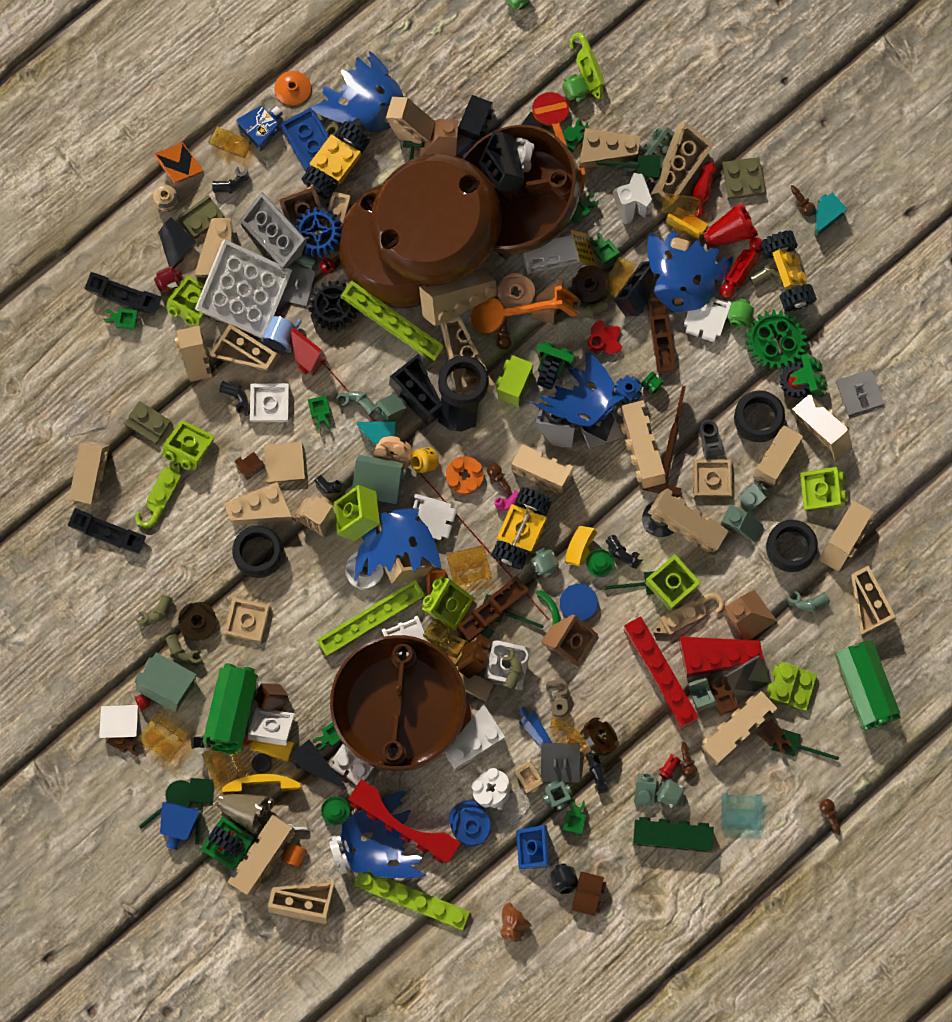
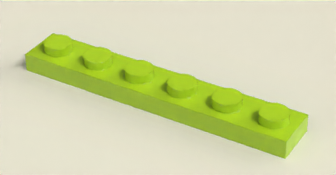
(392, 321)
(371, 618)
(412, 899)

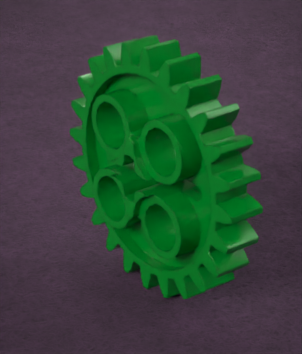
(792, 335)

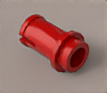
(669, 767)

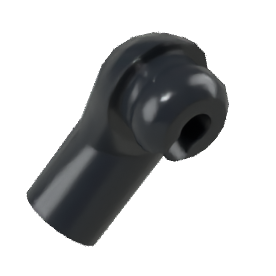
(328, 487)

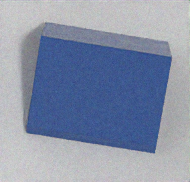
(533, 847)

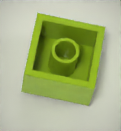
(514, 381)
(356, 513)
(672, 583)

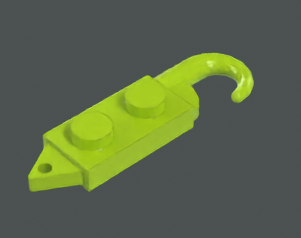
(589, 66)
(161, 494)

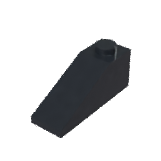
(636, 291)
(313, 763)

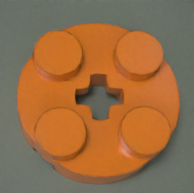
(458, 466)

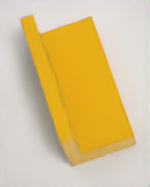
(690, 226)

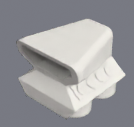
(633, 198)
(499, 669)

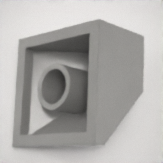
(555, 429)

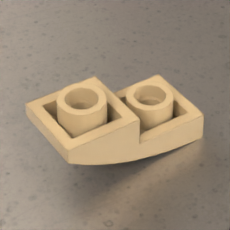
(477, 686)

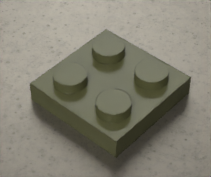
(743, 178)

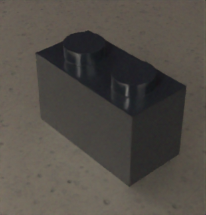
(475, 118)

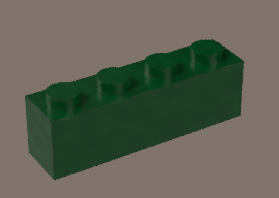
(673, 835)

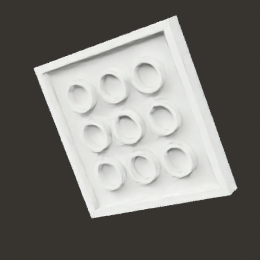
(243, 289)

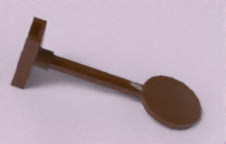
(669, 454)

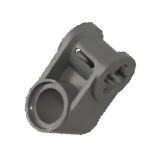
(712, 442)

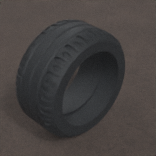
(466, 362)
(759, 397)
(791, 526)
(248, 534)

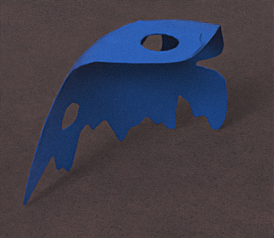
(362, 96)
(681, 271)
(581, 400)
(394, 540)
(381, 847)

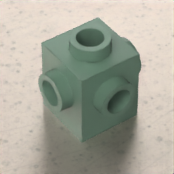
(560, 788)

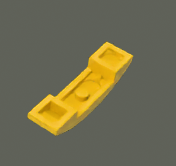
(237, 785)

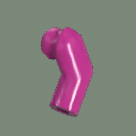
(505, 504)

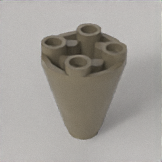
(247, 810)

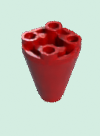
(731, 227)

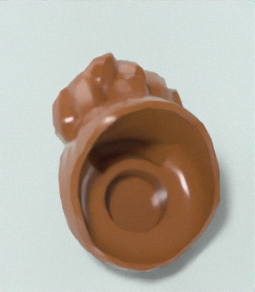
(513, 923)

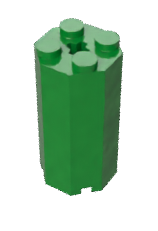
(867, 685)
(231, 709)

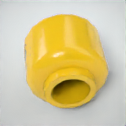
(424, 460)

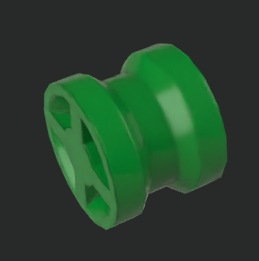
(652, 383)

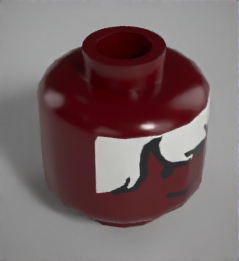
(168, 279)

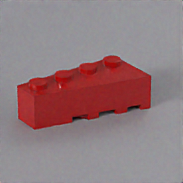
(715, 654)

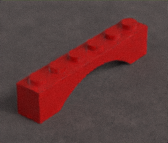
(661, 672)
(368, 799)

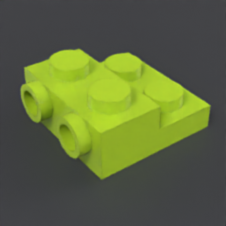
(184, 301)
(187, 445)
(823, 489)
(447, 602)
(791, 686)

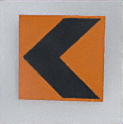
(178, 162)

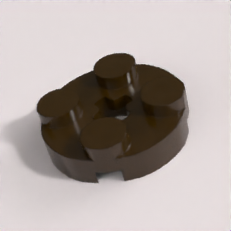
(582, 279)
(197, 610)
(591, 733)

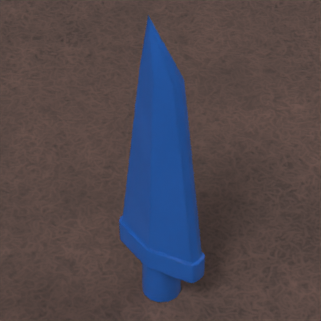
(533, 726)

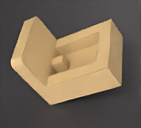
(529, 776)

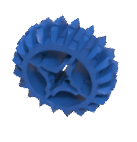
(310, 232)

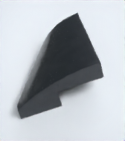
(175, 242)

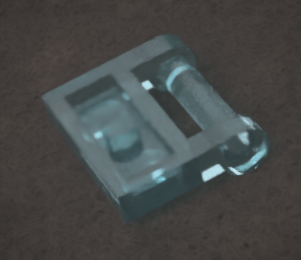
(741, 818)

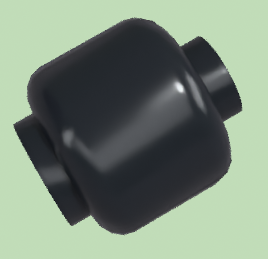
(564, 879)

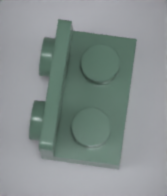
(659, 143)

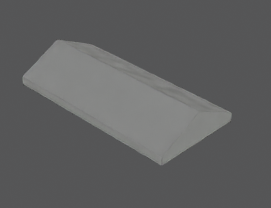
(273, 231)

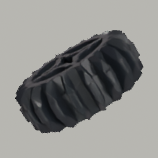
(327, 310)

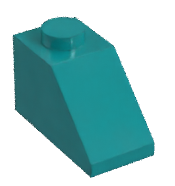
(828, 212)
(377, 430)

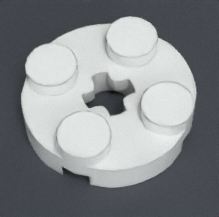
(525, 151)
(363, 581)
(485, 781)
(337, 850)

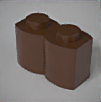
(474, 656)
(588, 894)

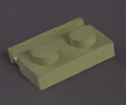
(199, 216)
(147, 422)

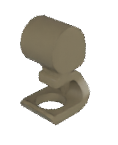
(559, 706)

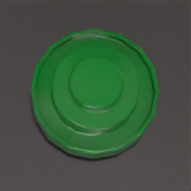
(600, 563)
(335, 810)

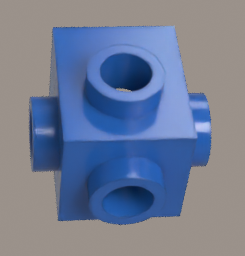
(630, 395)

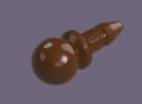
(807, 207)
(504, 340)
(495, 472)
(689, 769)
(827, 807)

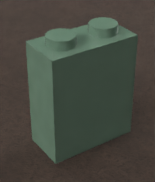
(381, 476)
(165, 682)

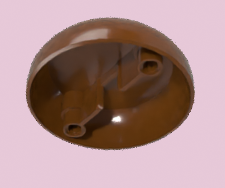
(546, 198)
(436, 219)
(364, 263)
(398, 703)

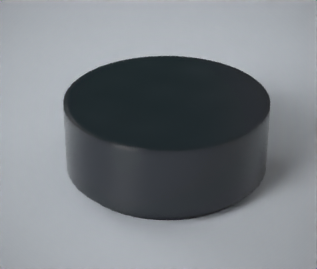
(261, 763)

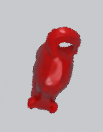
(703, 187)

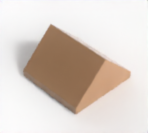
(298, 202)

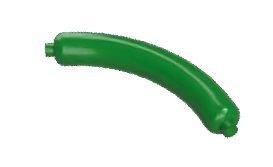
(551, 604)

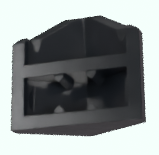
(457, 418)

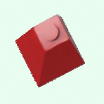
(307, 354)

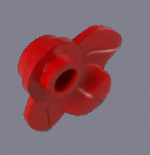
(606, 336)

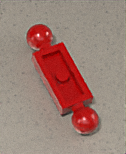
(741, 268)

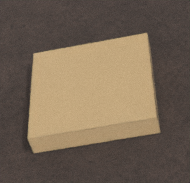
(284, 462)
(712, 478)
(247, 620)

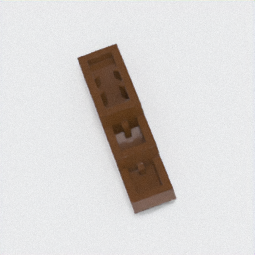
(661, 335)
(492, 609)

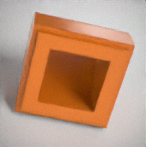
(294, 855)

